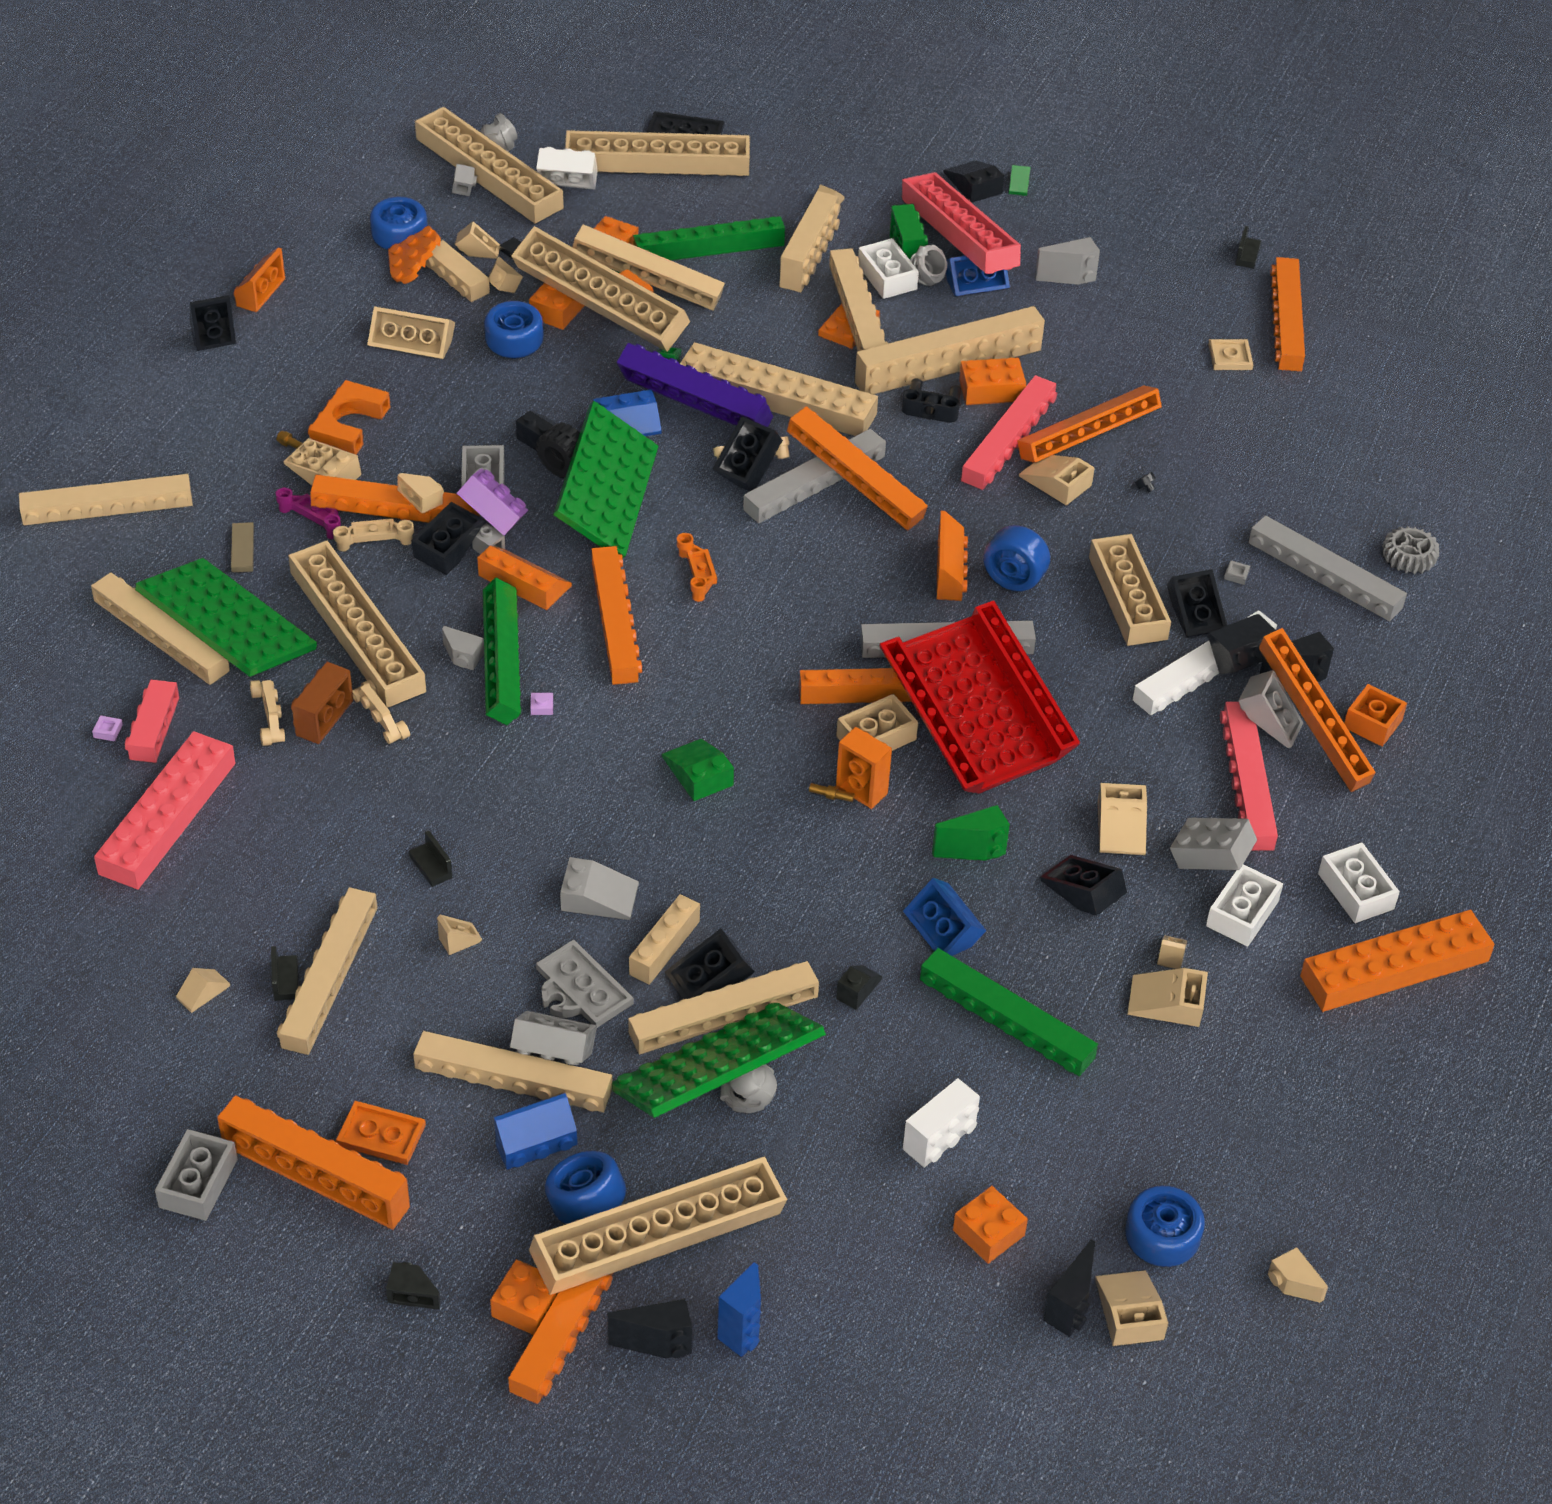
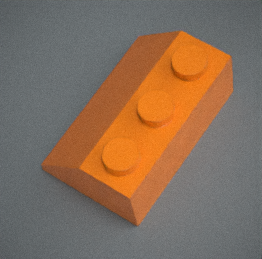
(261, 282)

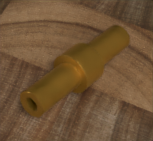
(831, 792)

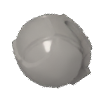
(501, 132)
(930, 266)
(756, 1086)

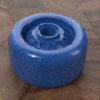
(396, 220)
(513, 329)
(1016, 558)
(584, 1186)
(1164, 1226)

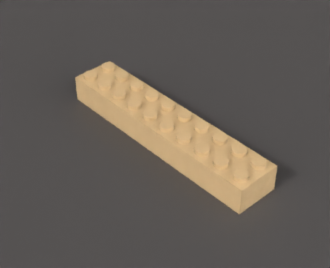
(664, 152)
(494, 166)
(601, 289)
(943, 350)
(787, 390)
(357, 623)
(656, 1225)

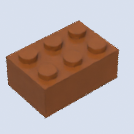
(322, 702)

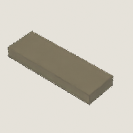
(242, 547)

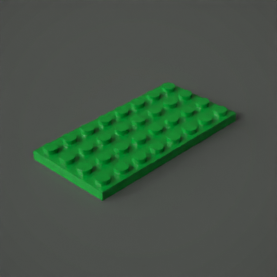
(606, 479)
(226, 616)
(716, 1059)

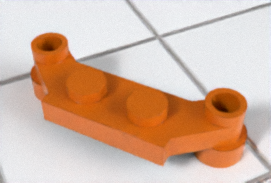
(700, 564)

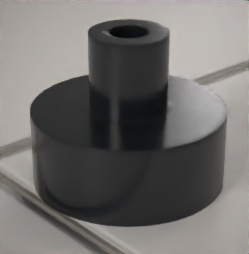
(1146, 481)

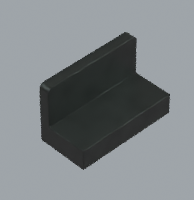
(1247, 250)
(432, 861)
(284, 975)

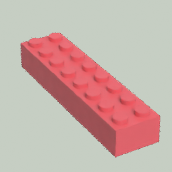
(165, 810)

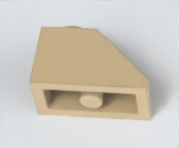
(476, 242)
(504, 276)
(420, 491)
(1297, 1277)

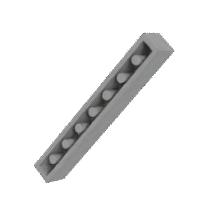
(804, 481)
(1327, 568)
(874, 634)

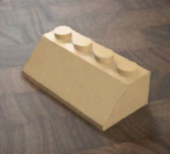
(410, 332)

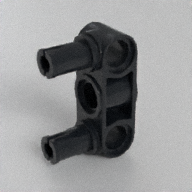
(931, 404)

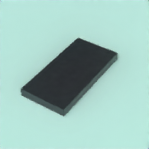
(683, 124)

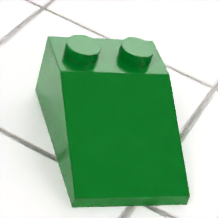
(700, 768)
(972, 836)

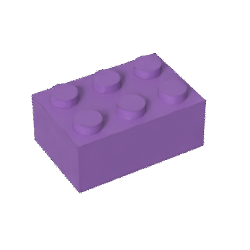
(493, 501)

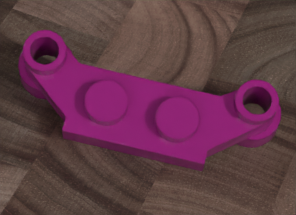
(302, 504)

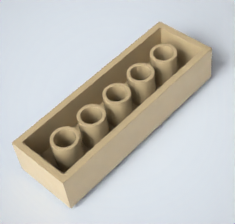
(809, 241)
(1129, 590)

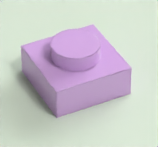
(541, 703)
(107, 728)

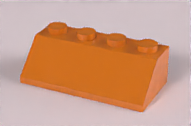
(951, 559)
(529, 579)

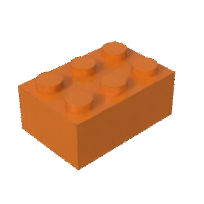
(991, 380)
(863, 767)

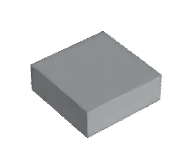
(1237, 572)

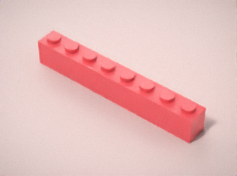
(1003, 438)
(1249, 775)

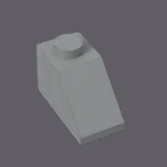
(463, 647)

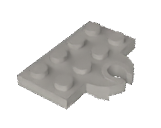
(581, 986)

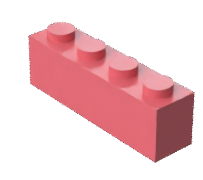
(152, 721)

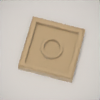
(1230, 354)

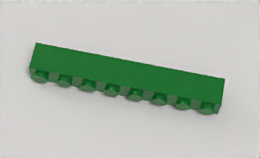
(714, 239)
(501, 651)
(1008, 1012)

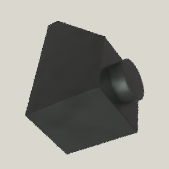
(856, 985)
(411, 1287)

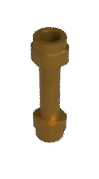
(285, 439)

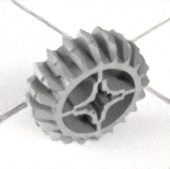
(1410, 549)

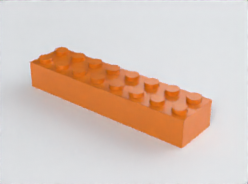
(559, 308)
(1396, 960)
(315, 1162)

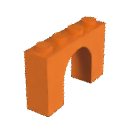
(348, 399)

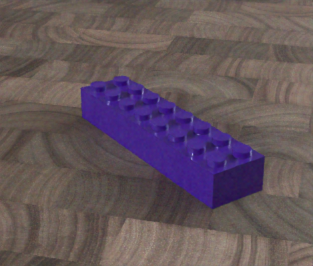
(692, 387)

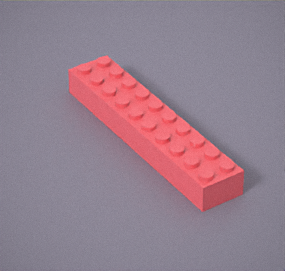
(961, 223)

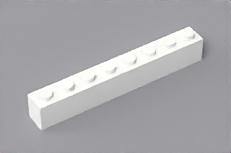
(1179, 677)

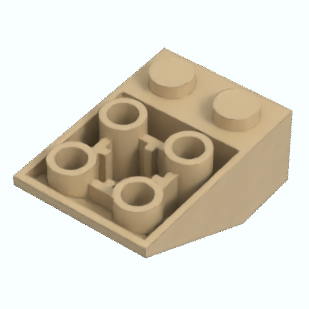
(323, 460)
(1060, 477)
(1122, 818)
(1169, 996)
(1132, 1308)

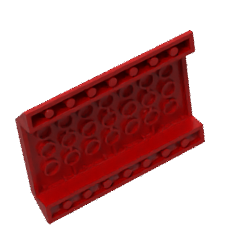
(982, 699)

